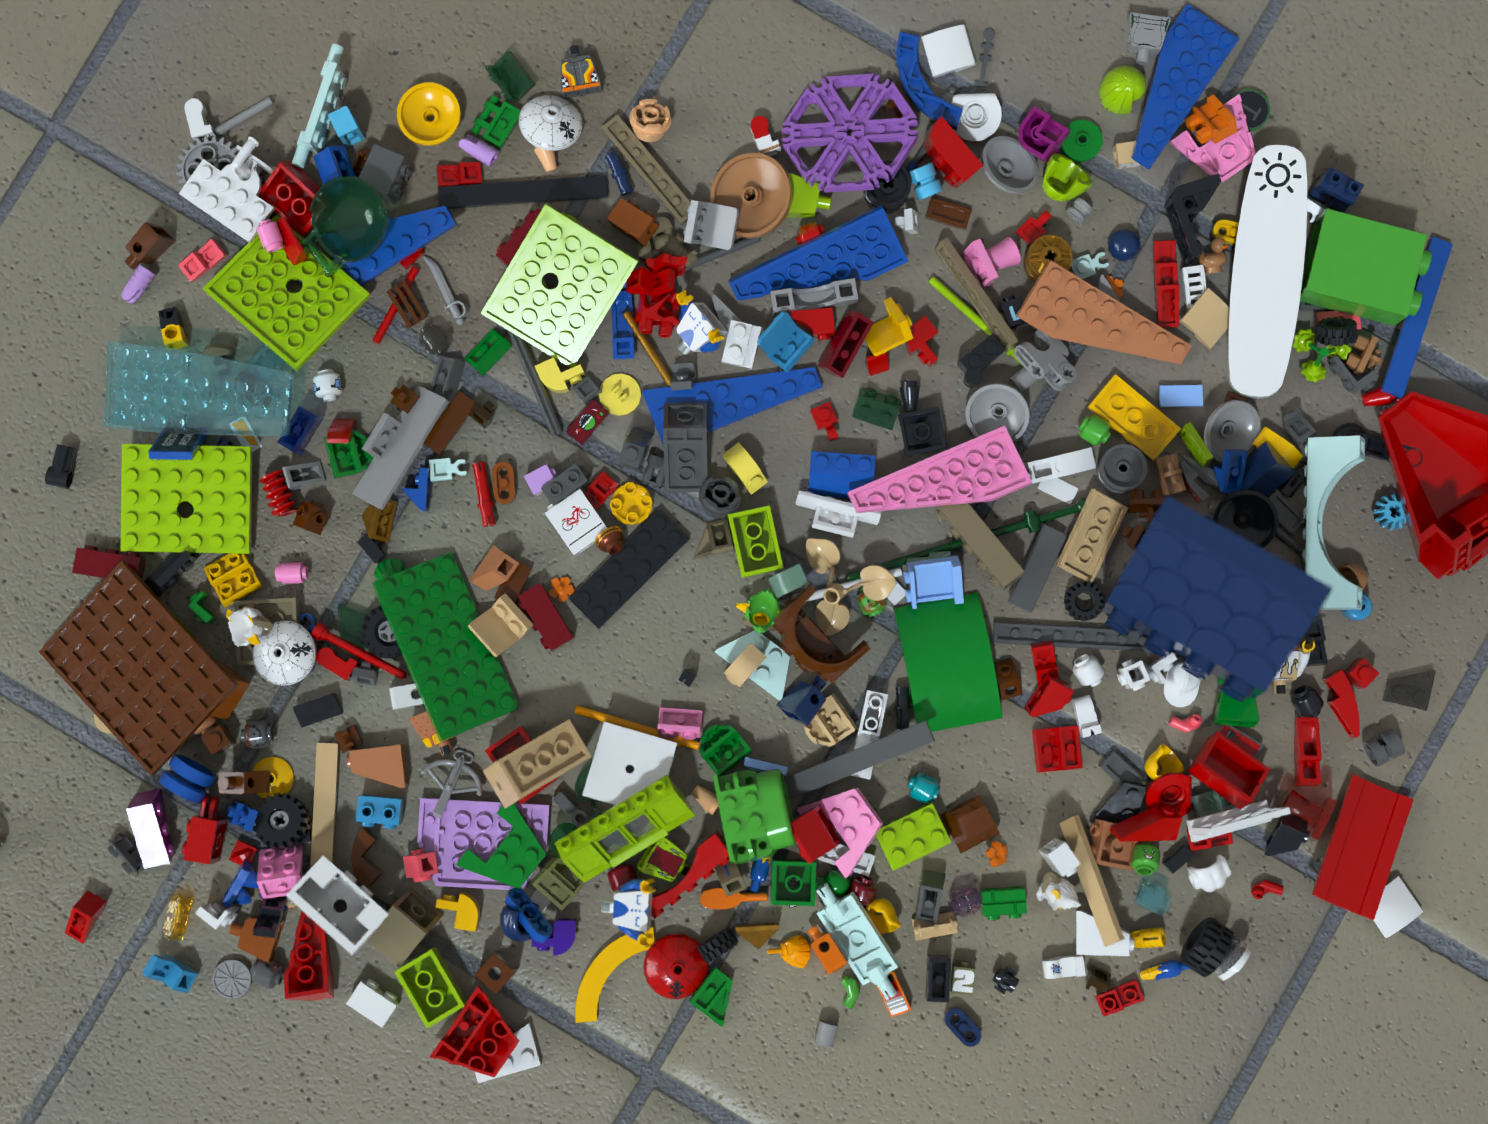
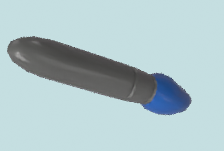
(917, 159)

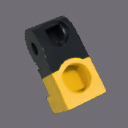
(172, 328)

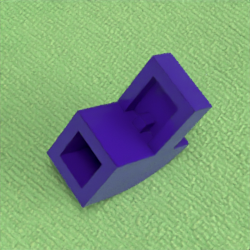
(563, 936)

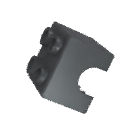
(386, 172)

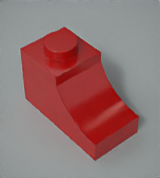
(818, 321)
(84, 916)

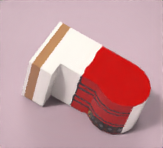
(762, 138)

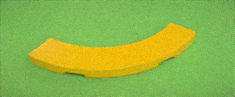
(600, 970)

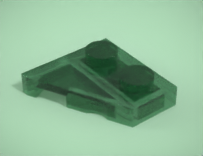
(349, 626)

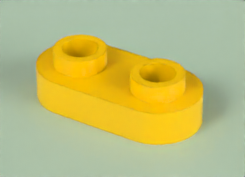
(1230, 231)

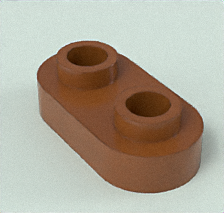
(503, 483)

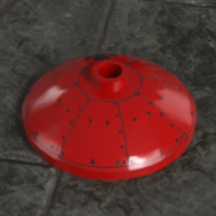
(664, 956)

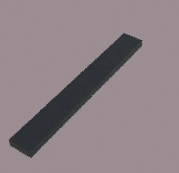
(523, 192)

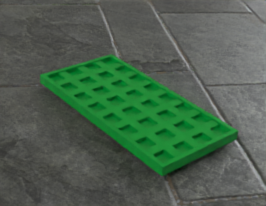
(448, 663)

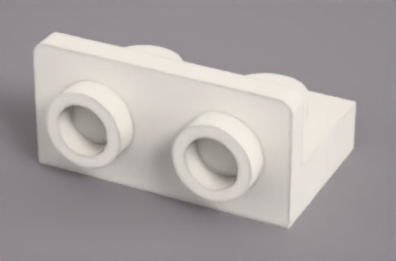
(216, 914)

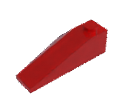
(310, 967)

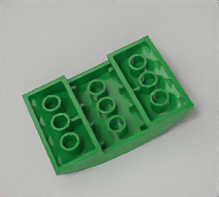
(948, 662)

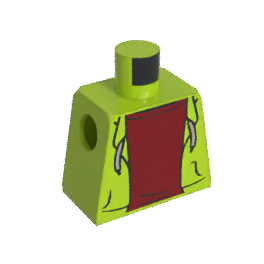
(664, 860)

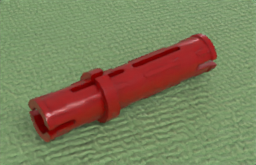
(483, 492)

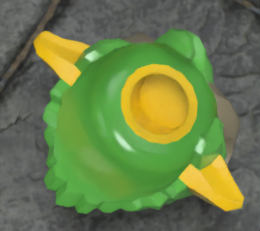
(760, 611)

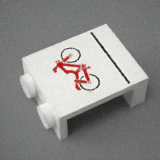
(576, 521)

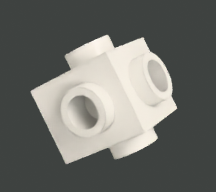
(1141, 674)

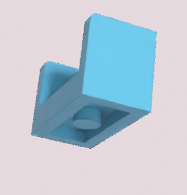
(346, 127)

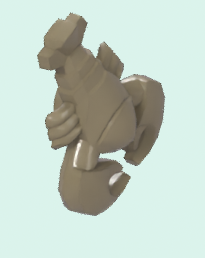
(666, 244)

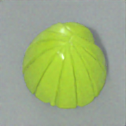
(1121, 88)
(1064, 179)

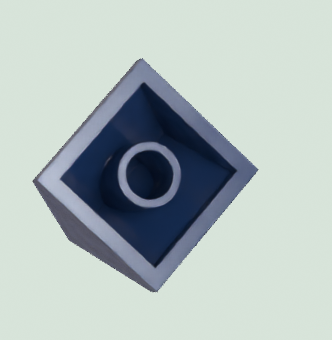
(1266, 470)

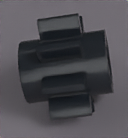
(1005, 980)

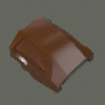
(970, 823)

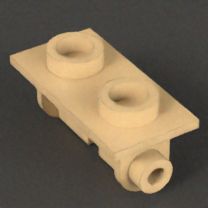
(945, 925)

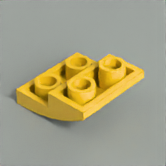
(232, 578)

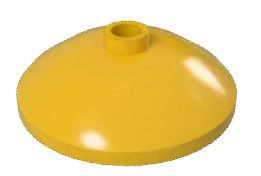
(419, 104)

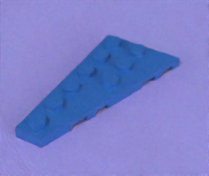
(404, 238)

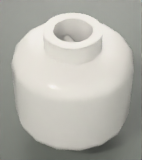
(1088, 670)

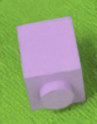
(539, 478)

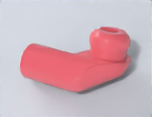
(1186, 725)

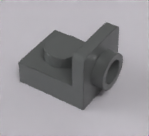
(684, 376)

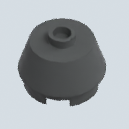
(719, 497)

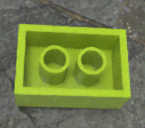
(755, 542)
(912, 836)
(431, 987)

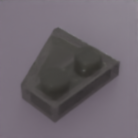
(1410, 690)

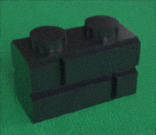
(938, 978)

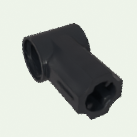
(61, 472)

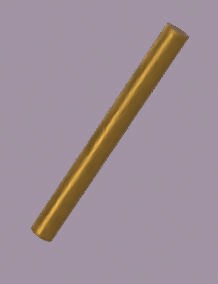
(648, 348)

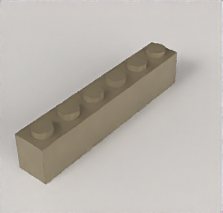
(981, 543)

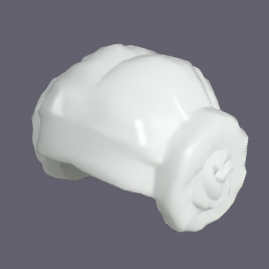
(1211, 877)

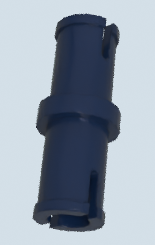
(619, 173)

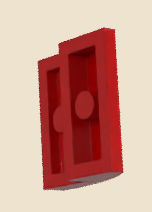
(1057, 748)

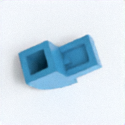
(170, 971)

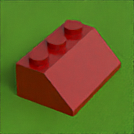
(291, 195)

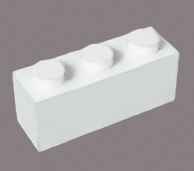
(1060, 857)

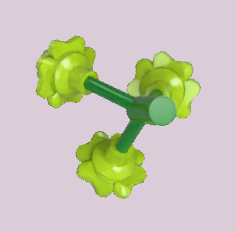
(1313, 370)

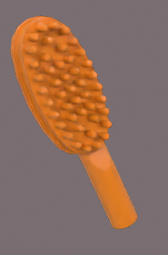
(717, 898)

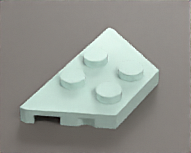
(771, 672)

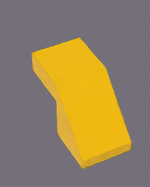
(1281, 445)

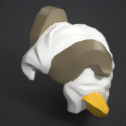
(248, 625)
(1058, 892)

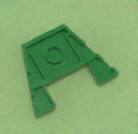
(515, 856)

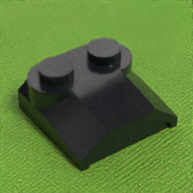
(923, 431)

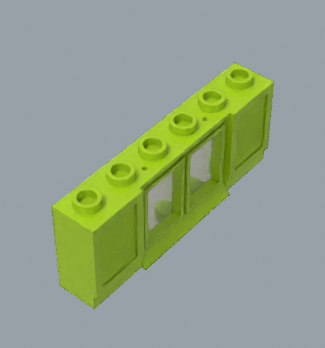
(625, 829)

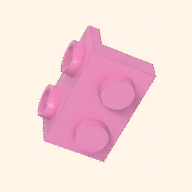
(679, 723)

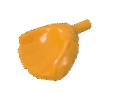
(793, 951)

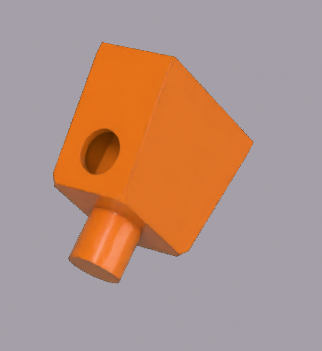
(833, 958)

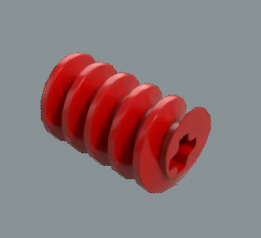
(278, 494)

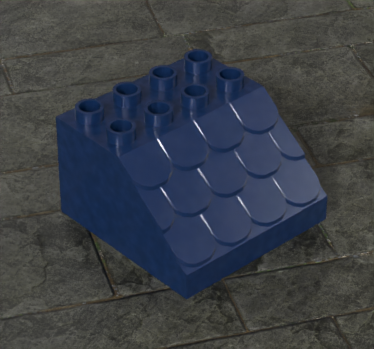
(1214, 601)

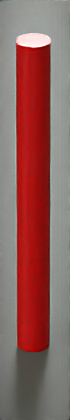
(392, 310)

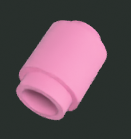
(270, 235)
(291, 572)

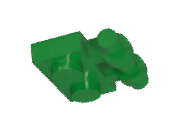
(502, 124)

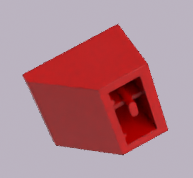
(814, 834)

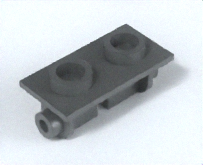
(120, 849)

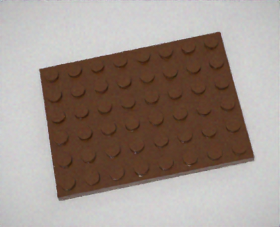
(138, 668)

